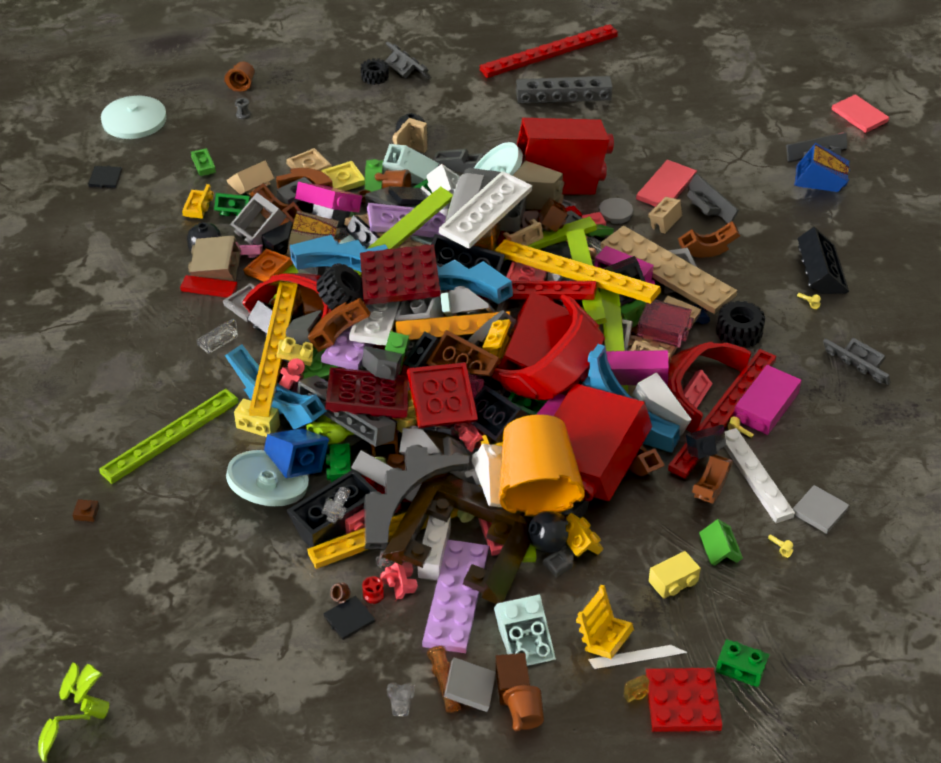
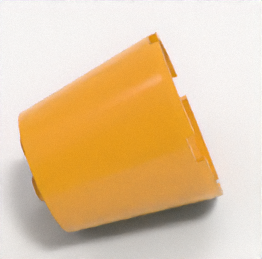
(538, 467)

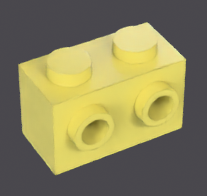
(256, 424)
(674, 574)

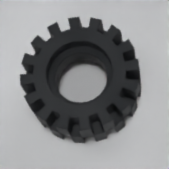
(374, 71)

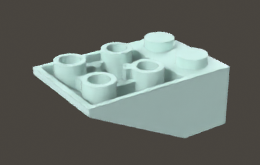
(403, 157)
(525, 629)

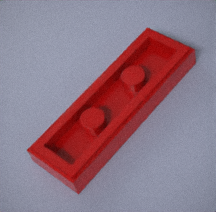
(208, 286)

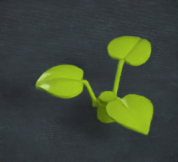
(91, 706)

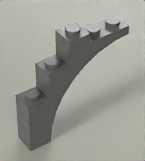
(418, 468)

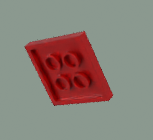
(442, 395)
(683, 700)

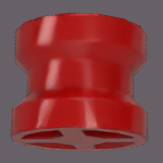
(375, 584)

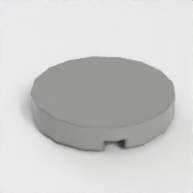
(616, 210)

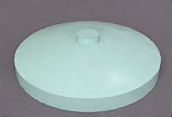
(133, 117)
(504, 157)
(261, 482)

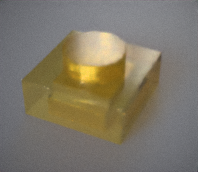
(636, 688)

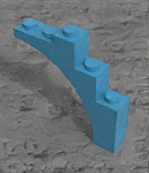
(327, 252)
(479, 279)
(600, 376)
(296, 408)

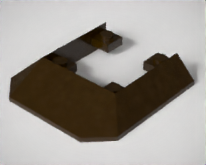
(438, 499)

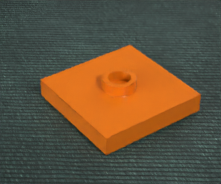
(267, 265)

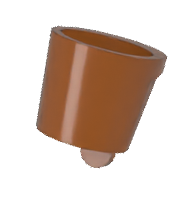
(240, 76)
(394, 178)
(525, 706)

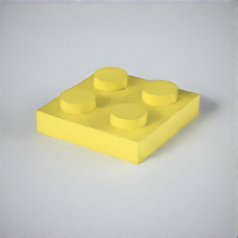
(345, 176)

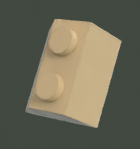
(251, 178)

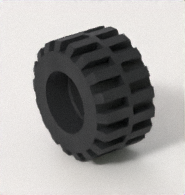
(339, 286)
(740, 323)

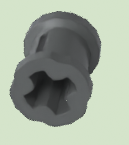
(242, 108)

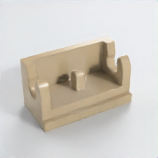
(666, 214)
(527, 235)

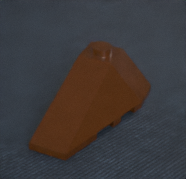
(455, 349)

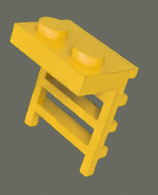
(600, 629)

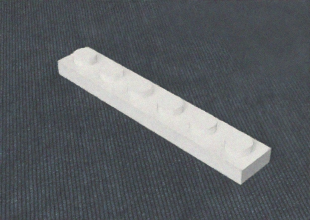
(757, 477)

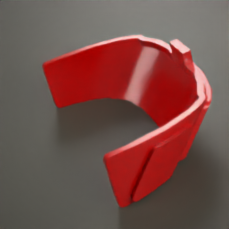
(266, 290)
(726, 353)
(562, 364)

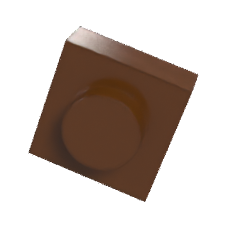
(85, 510)

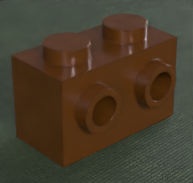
(553, 215)

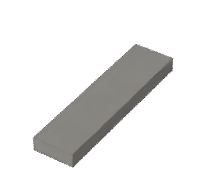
(376, 470)

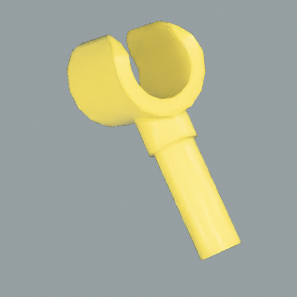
(814, 301)
(735, 423)
(786, 547)

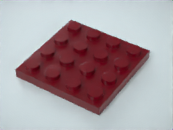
(399, 274)
(364, 393)

